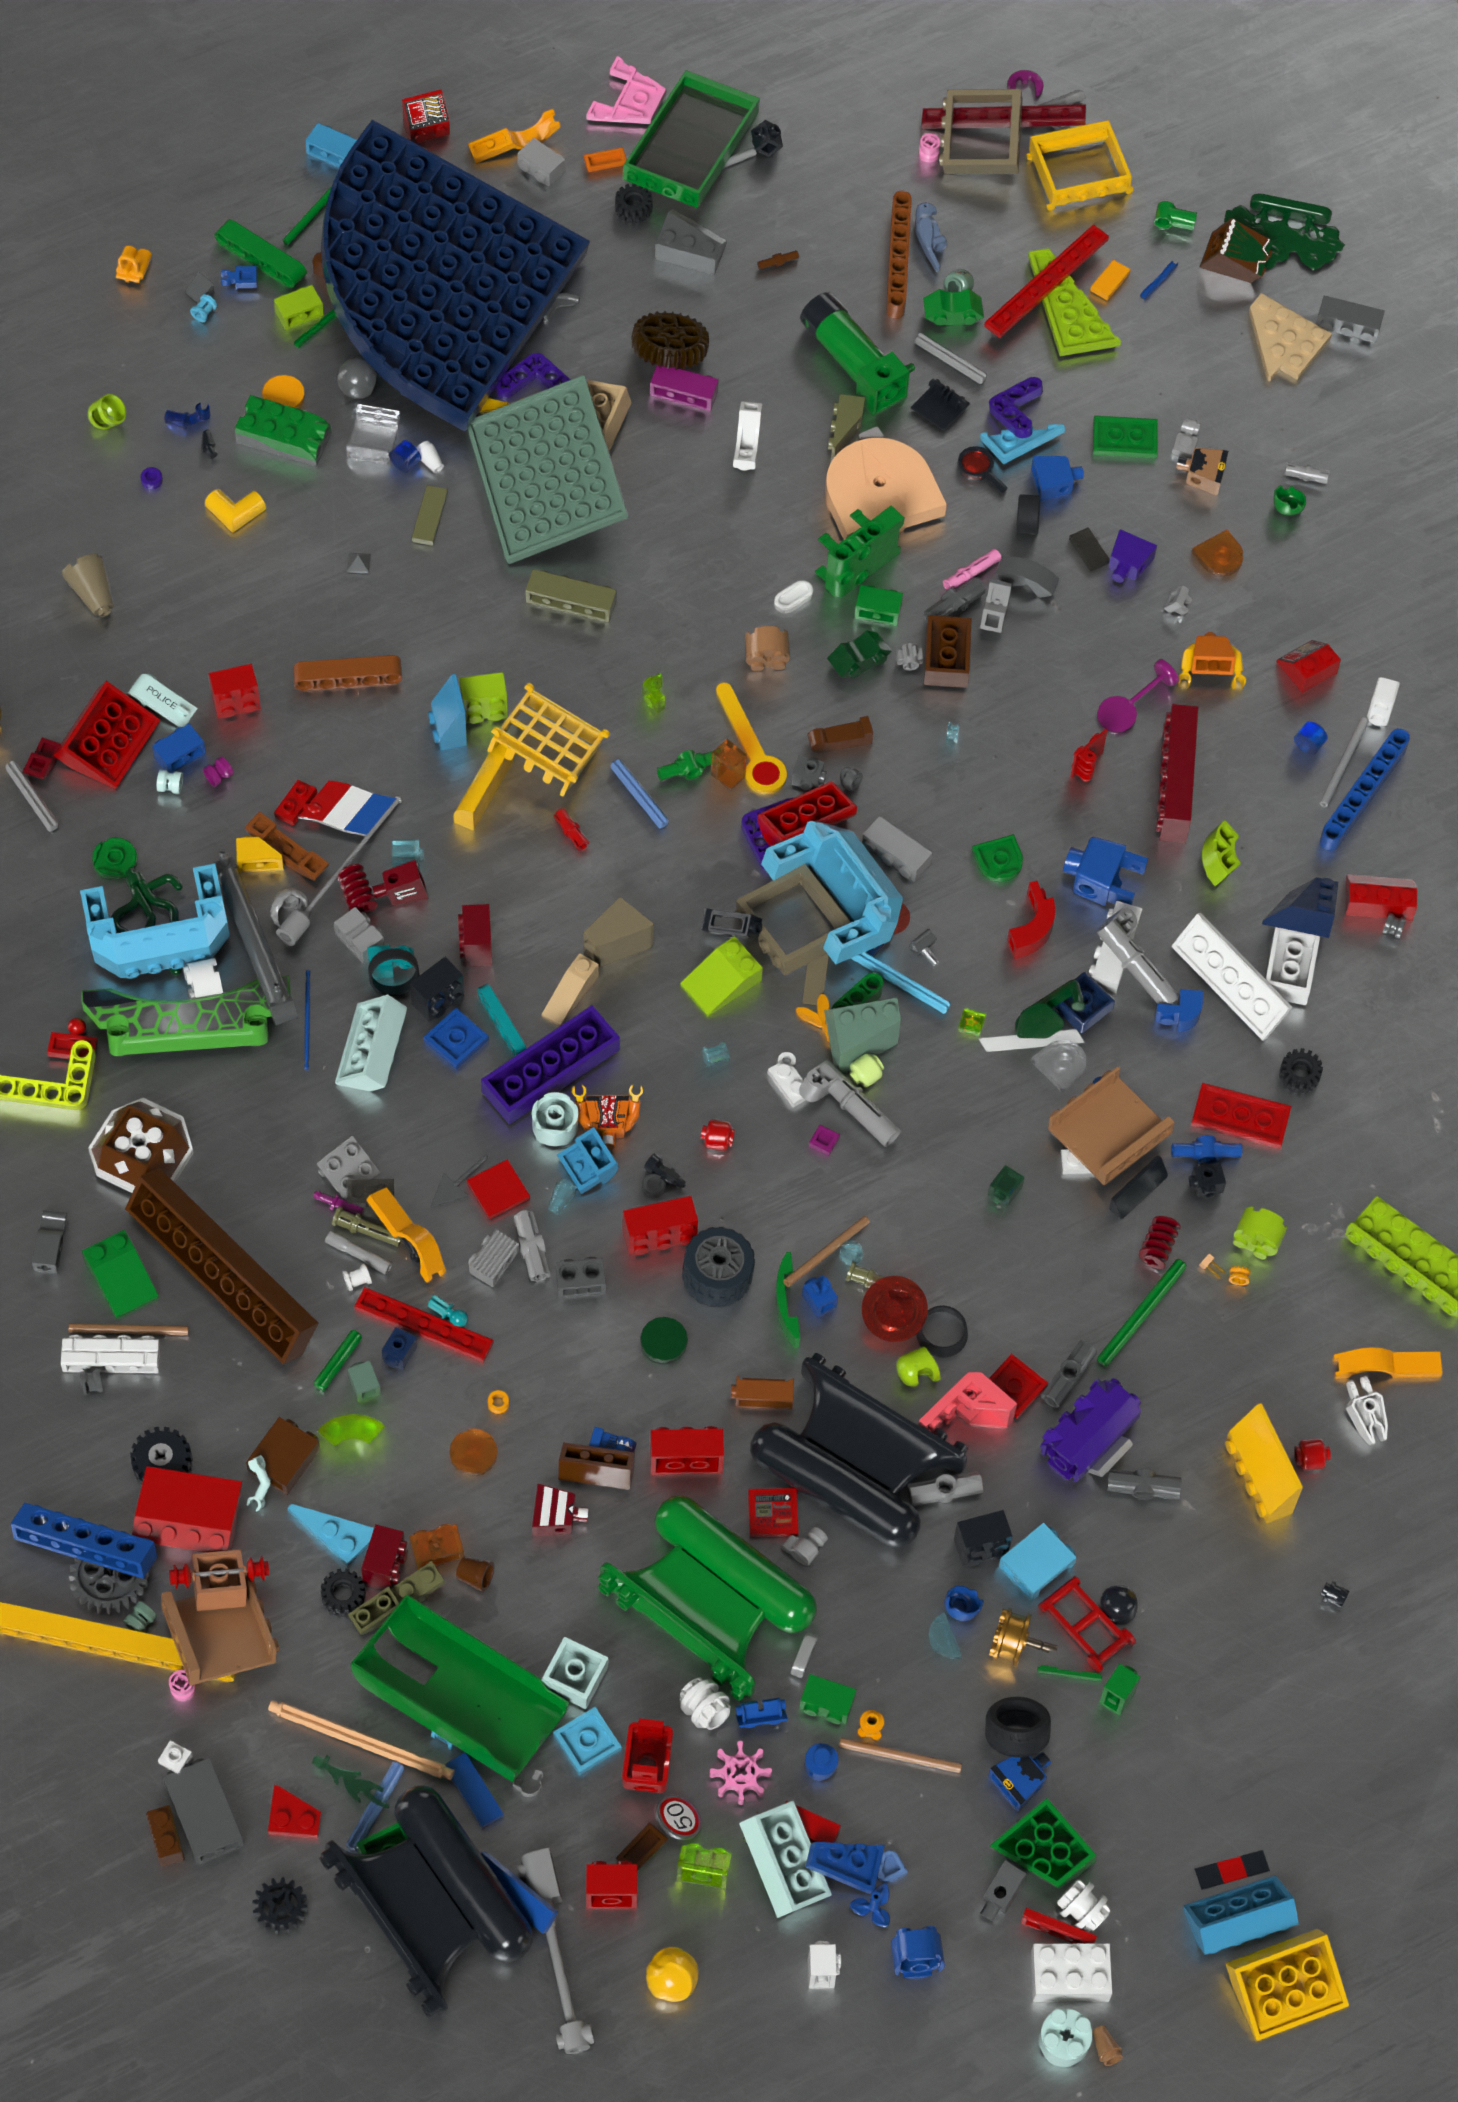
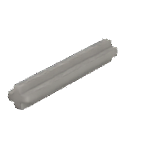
(951, 358)
(32, 796)

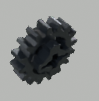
(285, 1895)

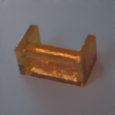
(728, 764)

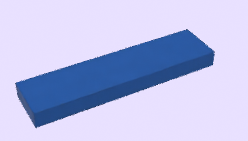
(532, 1906)

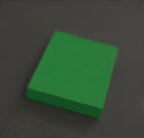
(1125, 436)

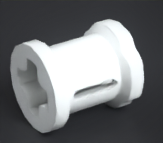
(357, 1277)

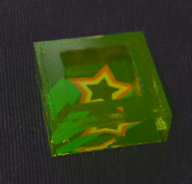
(971, 1022)

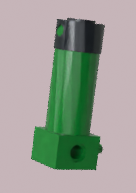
(878, 376)

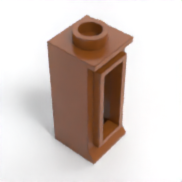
(763, 1393)

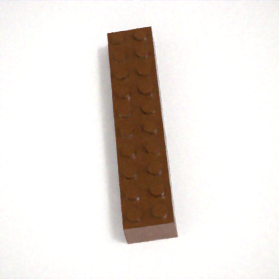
(221, 1266)

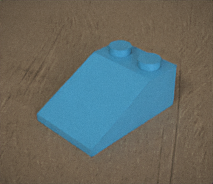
(448, 716)

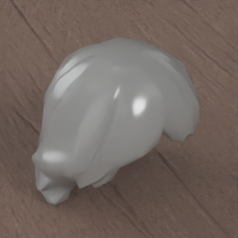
(286, 902)

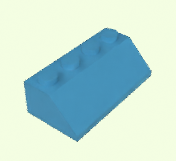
(1241, 1914)

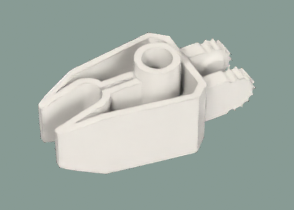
(1367, 1411)

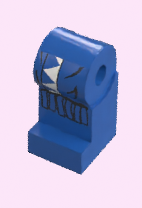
(610, 1441)

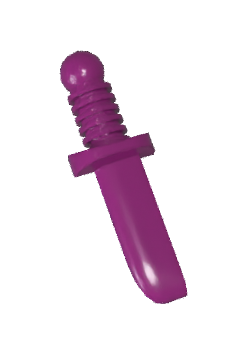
(335, 1202)

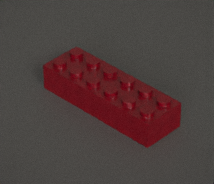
(1177, 773)

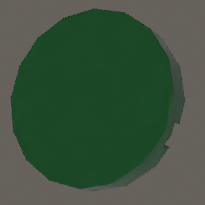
(664, 1340)

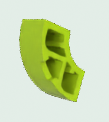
(1219, 853)

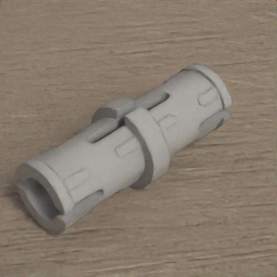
(1307, 473)

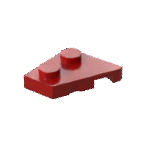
(292, 1816)

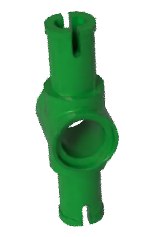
(687, 764)

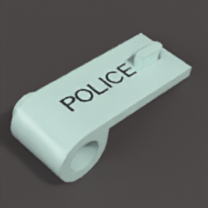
(161, 699)

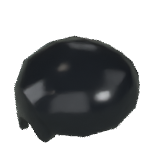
(1119, 1604)

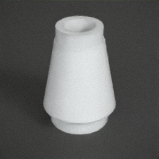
(430, 456)

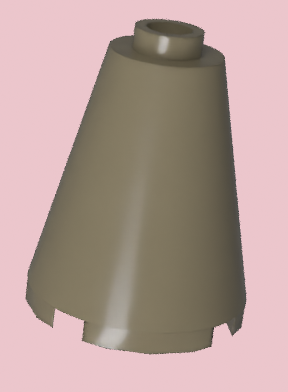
(90, 583)

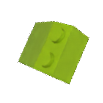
(722, 976)

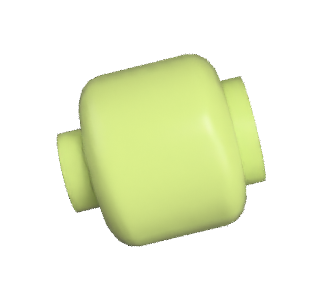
(866, 1070)

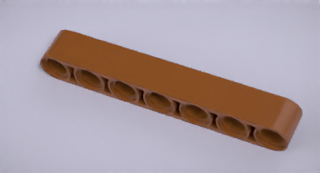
(898, 254)

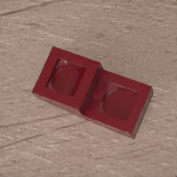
(42, 760)

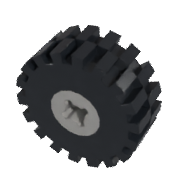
(148, 1448)

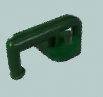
(1041, 1019)

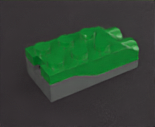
(283, 430)

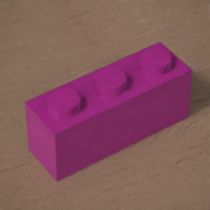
(684, 387)

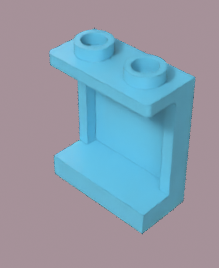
(1037, 1560)

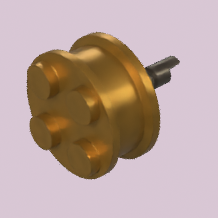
(1012, 1637)

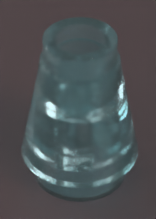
(562, 1194)

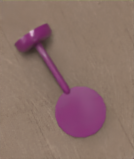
(1119, 713)

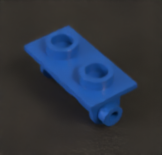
(772, 1713)

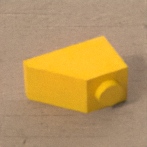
(257, 855)

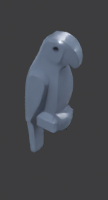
(929, 233)

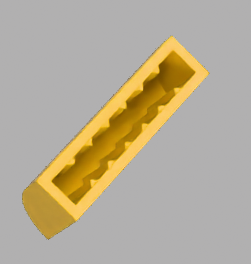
(482, 788)

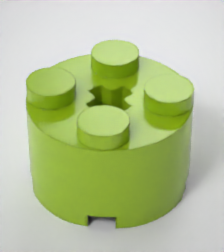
(1260, 1232)

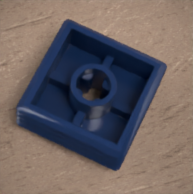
(1098, 1004)

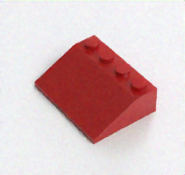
(107, 736)
(187, 1510)

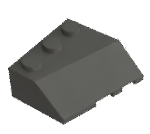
(688, 244)

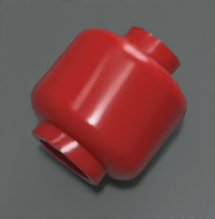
(718, 1135)
(1311, 1454)

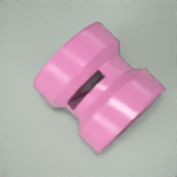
(929, 148)
(183, 1690)

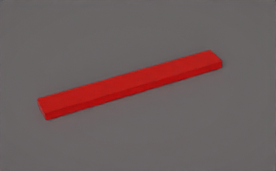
(1046, 281)

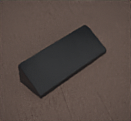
(1138, 1188)

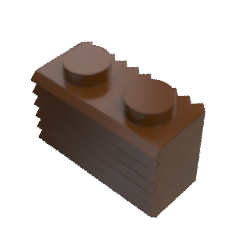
(165, 1836)

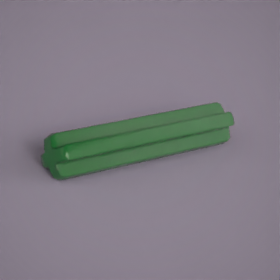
(337, 1360)

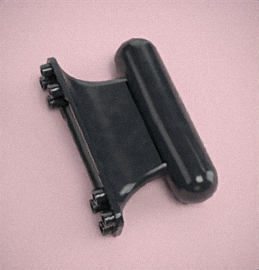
(855, 1456)
(432, 1895)

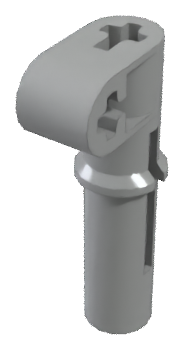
(1115, 934)
(851, 1098)

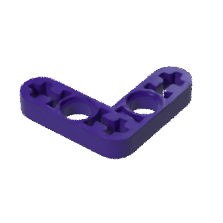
(538, 372)
(1028, 390)
(759, 851)

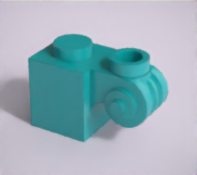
(385, 969)

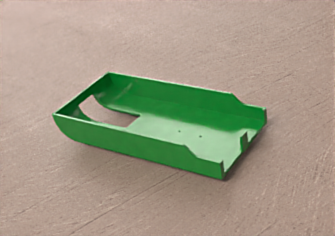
(472, 1698)

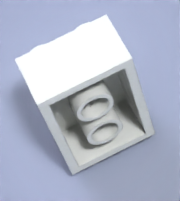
(1292, 964)
(1071, 1972)

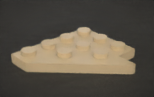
(1285, 338)

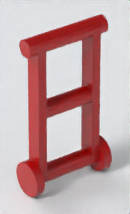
(1095, 1660)

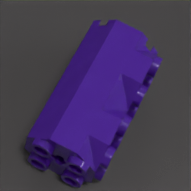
(1090, 1428)

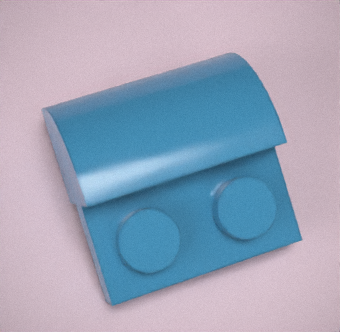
(588, 1161)

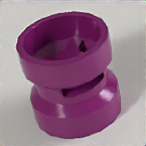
(220, 770)

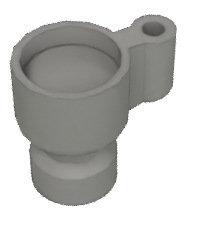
(805, 1549)

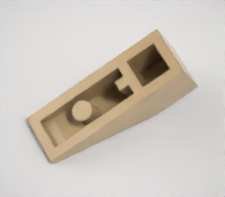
(571, 989)

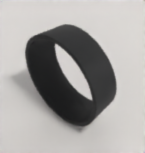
(948, 1351)

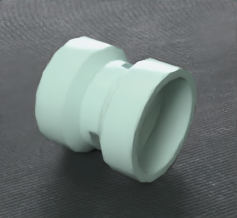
(169, 781)

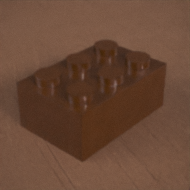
(947, 651)

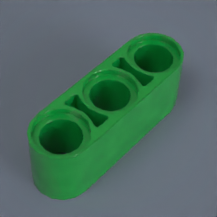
(862, 992)

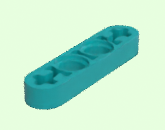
(501, 1019)

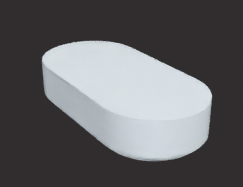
(793, 597)

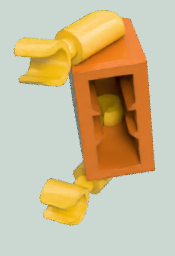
(1212, 656)

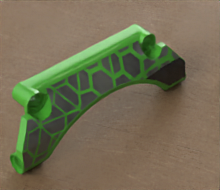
(165, 1025)

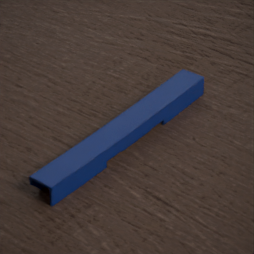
(1152, 286)

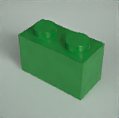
(878, 605)
(1120, 1689)
(827, 1699)

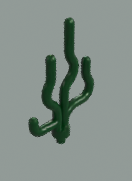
(141, 893)

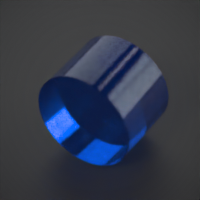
(405, 456)
(1310, 738)

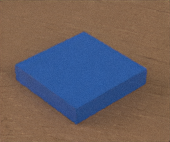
(456, 1038)

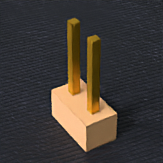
(1209, 1259)

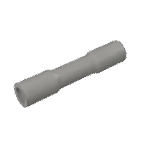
(345, 1245)

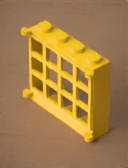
(534, 757)

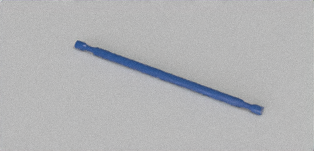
(307, 1019)

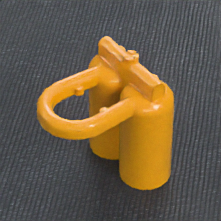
(133, 264)

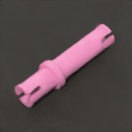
(973, 569)

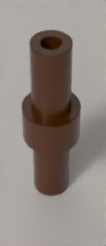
(778, 259)

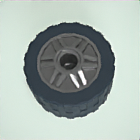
(718, 1266)

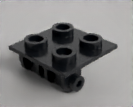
(940, 404)

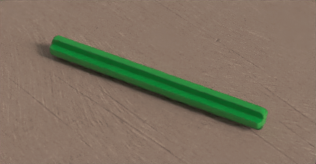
(1141, 1312)

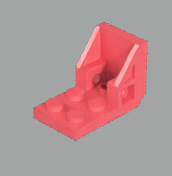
(985, 1401)

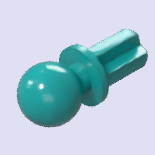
(456, 1317)

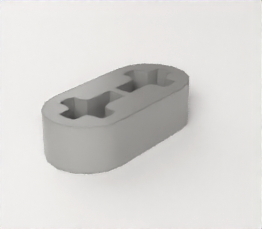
(804, 1655)

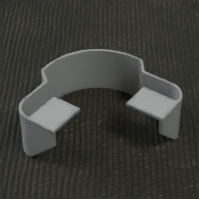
(535, 1776)

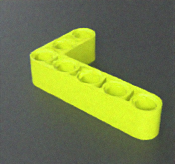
(65, 1091)

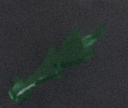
(351, 1784)

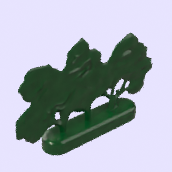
(1287, 239)

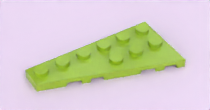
(1071, 314)

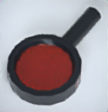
(977, 464)

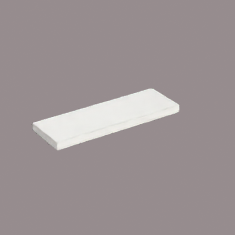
(1231, 976)

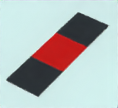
(1232, 1869)

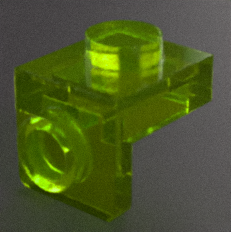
(652, 694)

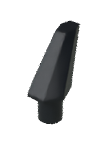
(208, 444)

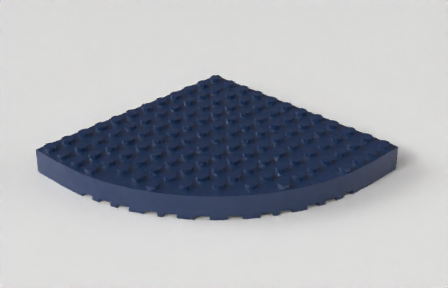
(437, 271)

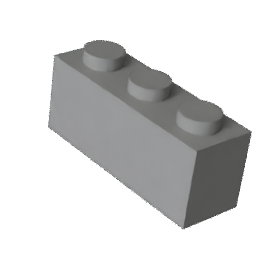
(896, 849)

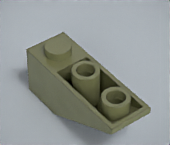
(847, 422)

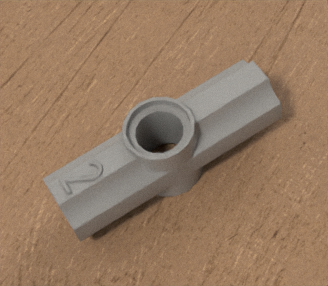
(531, 1246)
(960, 1486)

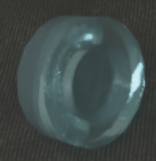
(851, 1251)

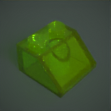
(703, 1866)

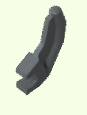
(562, 300)

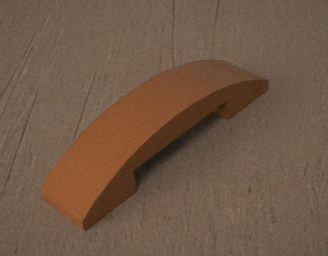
(293, 855)

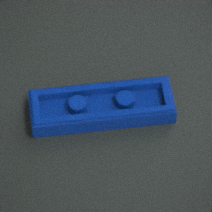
(474, 1791)

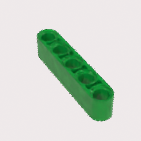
(260, 253)

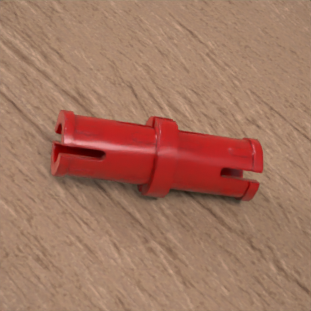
(571, 829)

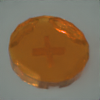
(473, 1452)

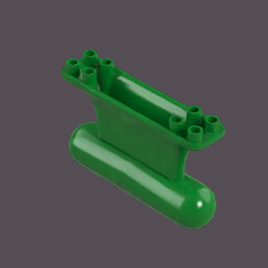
(711, 1591)

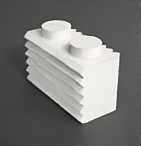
(1382, 701)

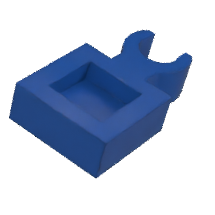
(242, 277)

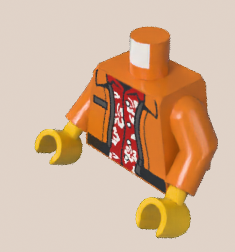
(608, 1114)

